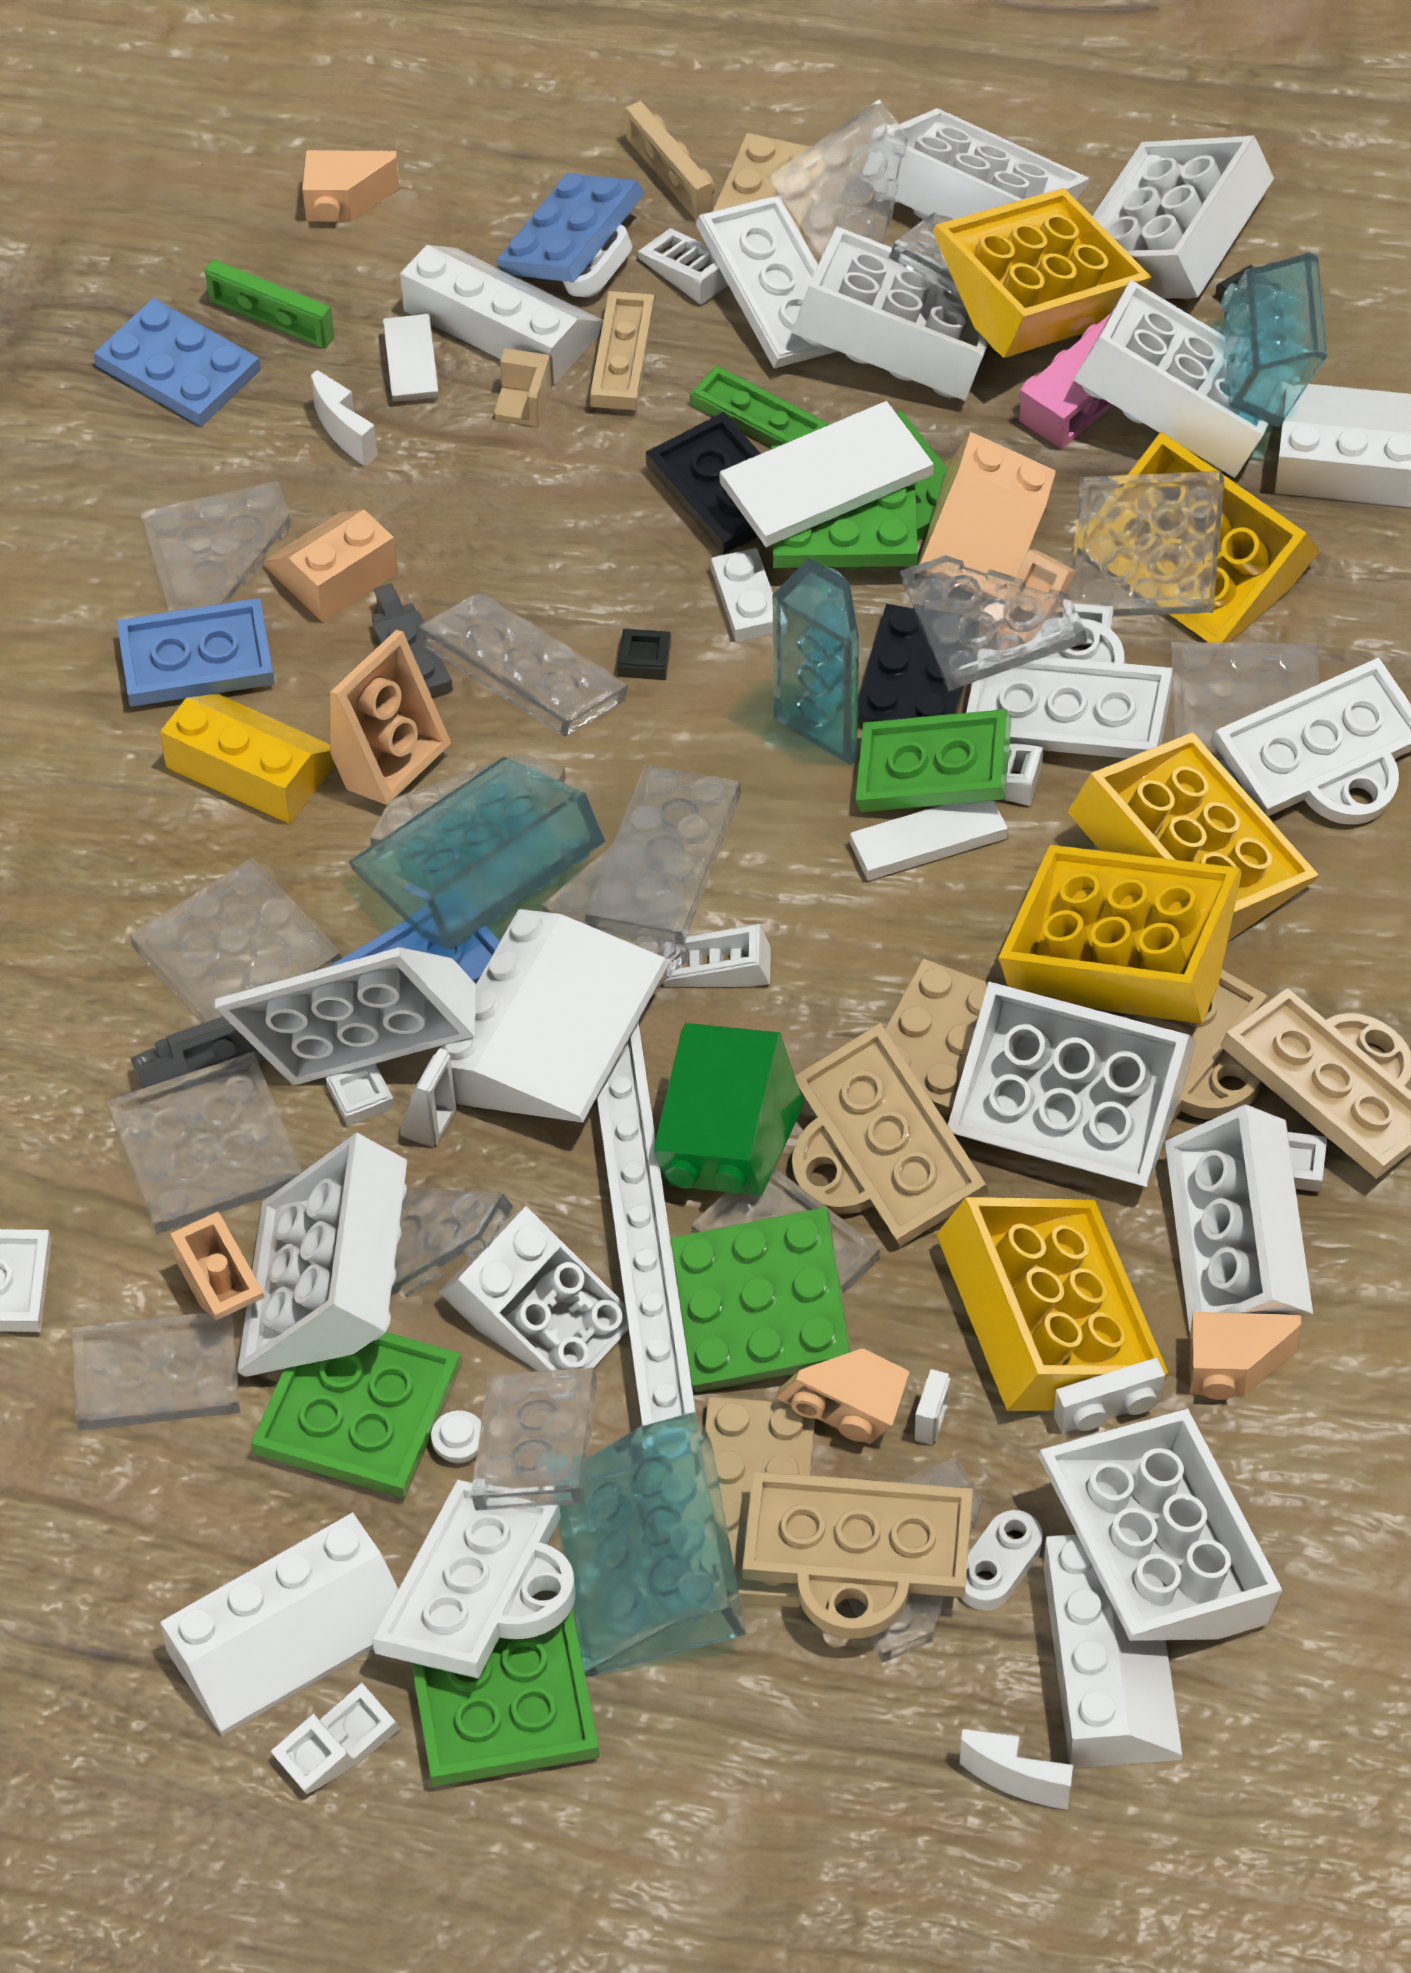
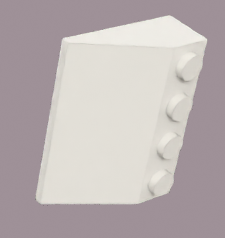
(967, 170)
(1184, 207)
(889, 317)
(1170, 376)
(1347, 446)
(355, 1013)
(551, 1017)
(1070, 1084)
(326, 1259)
(1163, 1531)

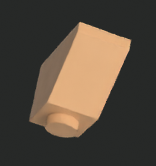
(347, 183)
(215, 1267)
(1238, 1350)

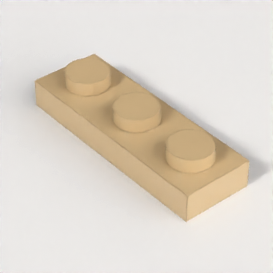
(669, 159)
(622, 350)

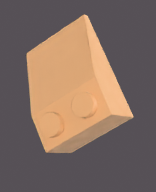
(988, 507)
(384, 723)

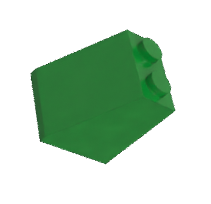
(727, 1109)

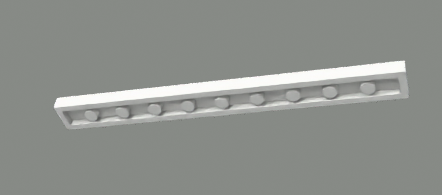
(644, 1239)

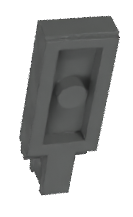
(407, 619)
(191, 1051)

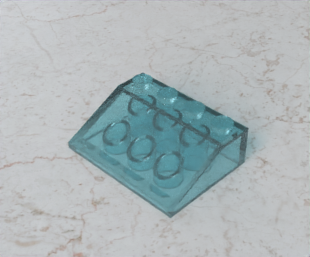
(480, 851)
(651, 1549)

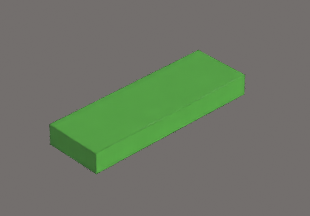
(269, 303)
(753, 408)

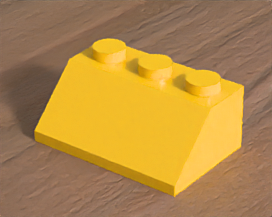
(245, 755)

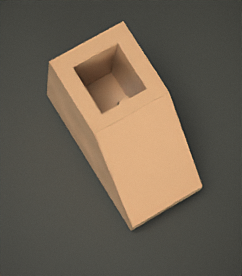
(849, 1392)

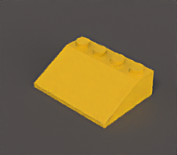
(1035, 270)
(1257, 550)
(1190, 809)
(1123, 933)
(1044, 1295)

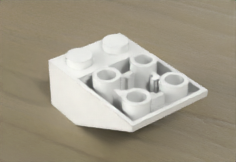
(538, 1298)

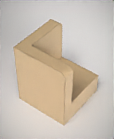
(524, 387)

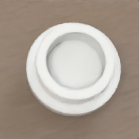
(456, 1436)

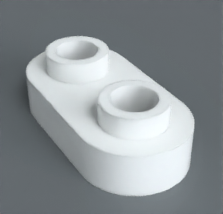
(602, 265)
(1002, 1556)

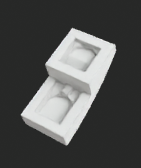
(410, 358)
(338, 417)
(336, 1742)
(996, 1762)

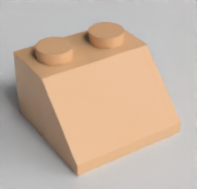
(336, 562)

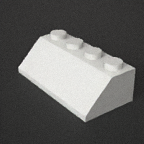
(495, 308)
(1238, 1216)
(282, 1624)
(1110, 1688)

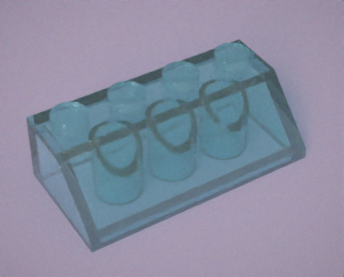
(1273, 336)
(817, 659)

